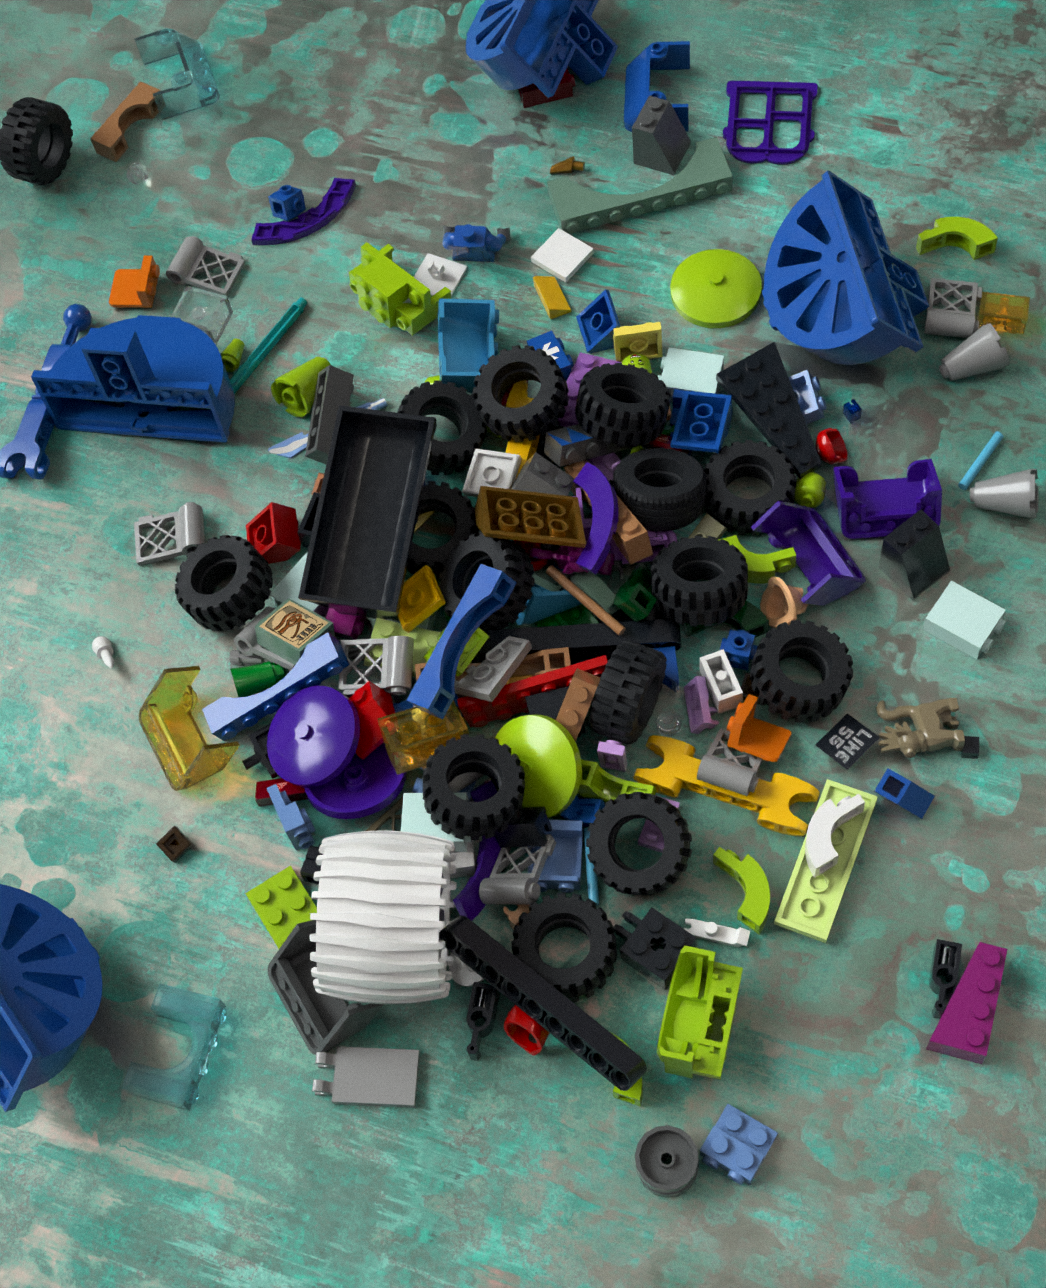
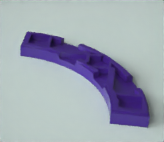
(309, 221)
(604, 517)
(468, 900)

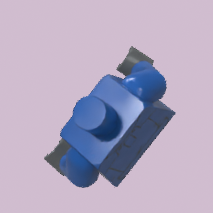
(474, 242)

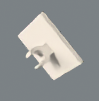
(440, 273)

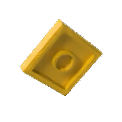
(419, 599)

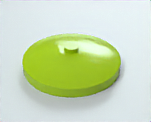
(716, 288)
(548, 759)

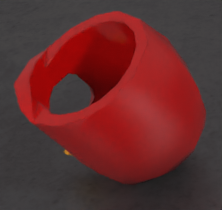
(520, 1025)

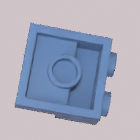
(805, 390)
(294, 820)
(737, 1145)

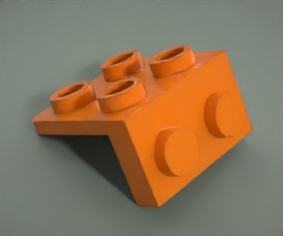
(135, 286)
(756, 735)

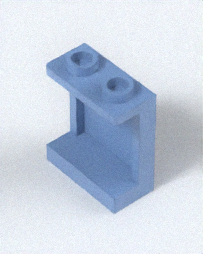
(564, 867)

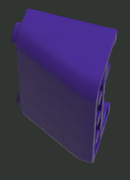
(881, 506)

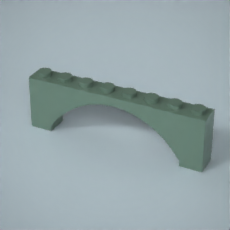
(583, 208)

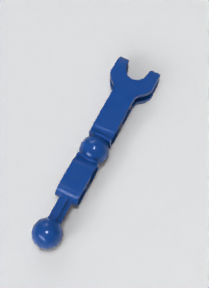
(36, 425)

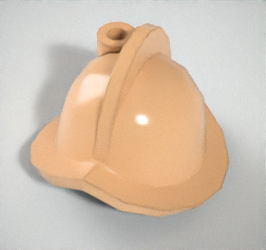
(781, 602)

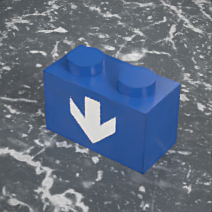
(554, 347)

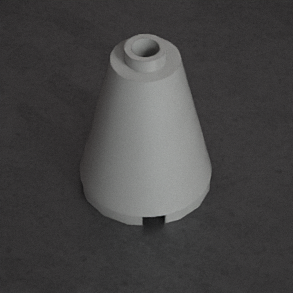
(975, 355)
(1008, 494)

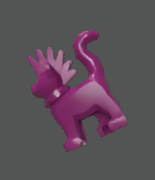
(567, 556)

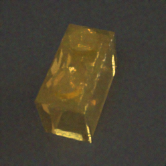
(1004, 312)

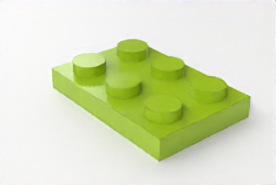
(281, 904)

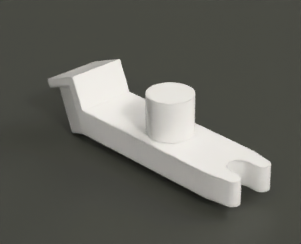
(718, 933)

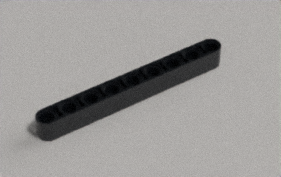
(588, 639)
(543, 1003)

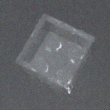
(205, 311)

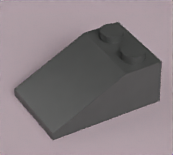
(543, 477)

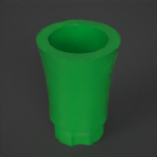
(256, 678)

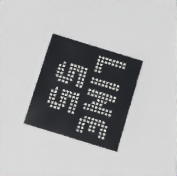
(847, 741)

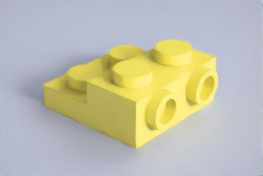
(639, 339)

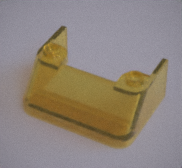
(175, 734)

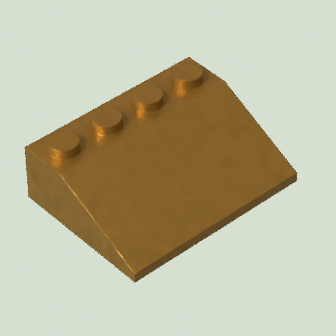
(529, 516)

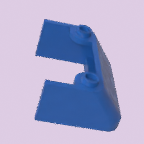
(637, 82)

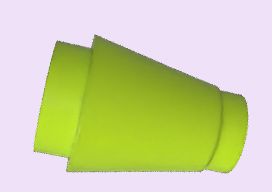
(232, 354)

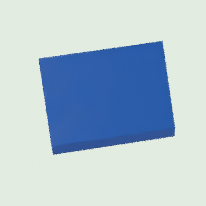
(598, 322)

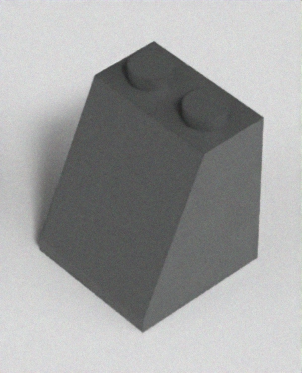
(659, 137)

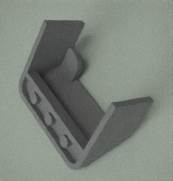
(318, 1017)

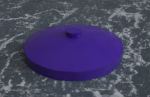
(313, 736)
(360, 788)

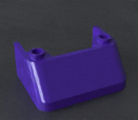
(816, 549)

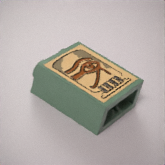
(291, 629)

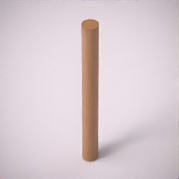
(583, 598)

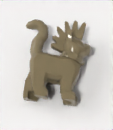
(929, 724)

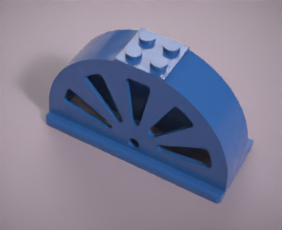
(537, 41)
(837, 282)
(150, 369)
(45, 992)

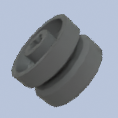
(658, 1145)

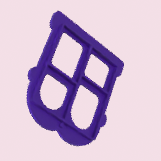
(767, 149)

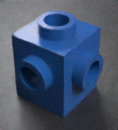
(287, 202)
(739, 648)

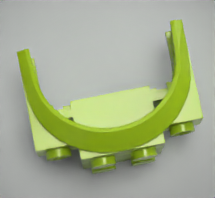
(384, 288)
(698, 1015)

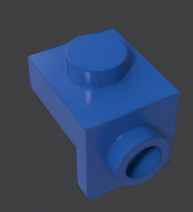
(583, 810)

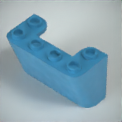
(465, 339)

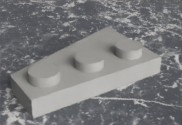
(493, 673)

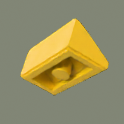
(551, 296)

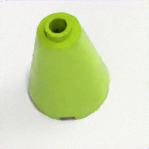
(298, 386)

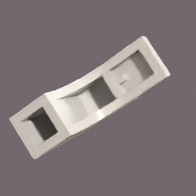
(818, 846)

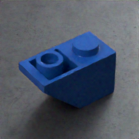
(904, 793)

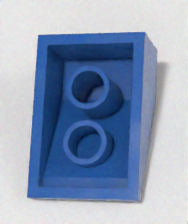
(702, 421)

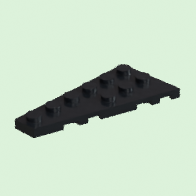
(768, 400)

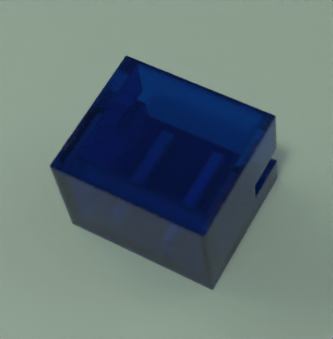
(852, 412)

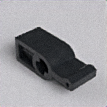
(948, 970)
(484, 1005)

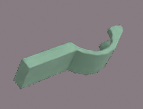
(587, 582)

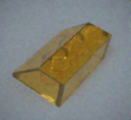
(414, 735)

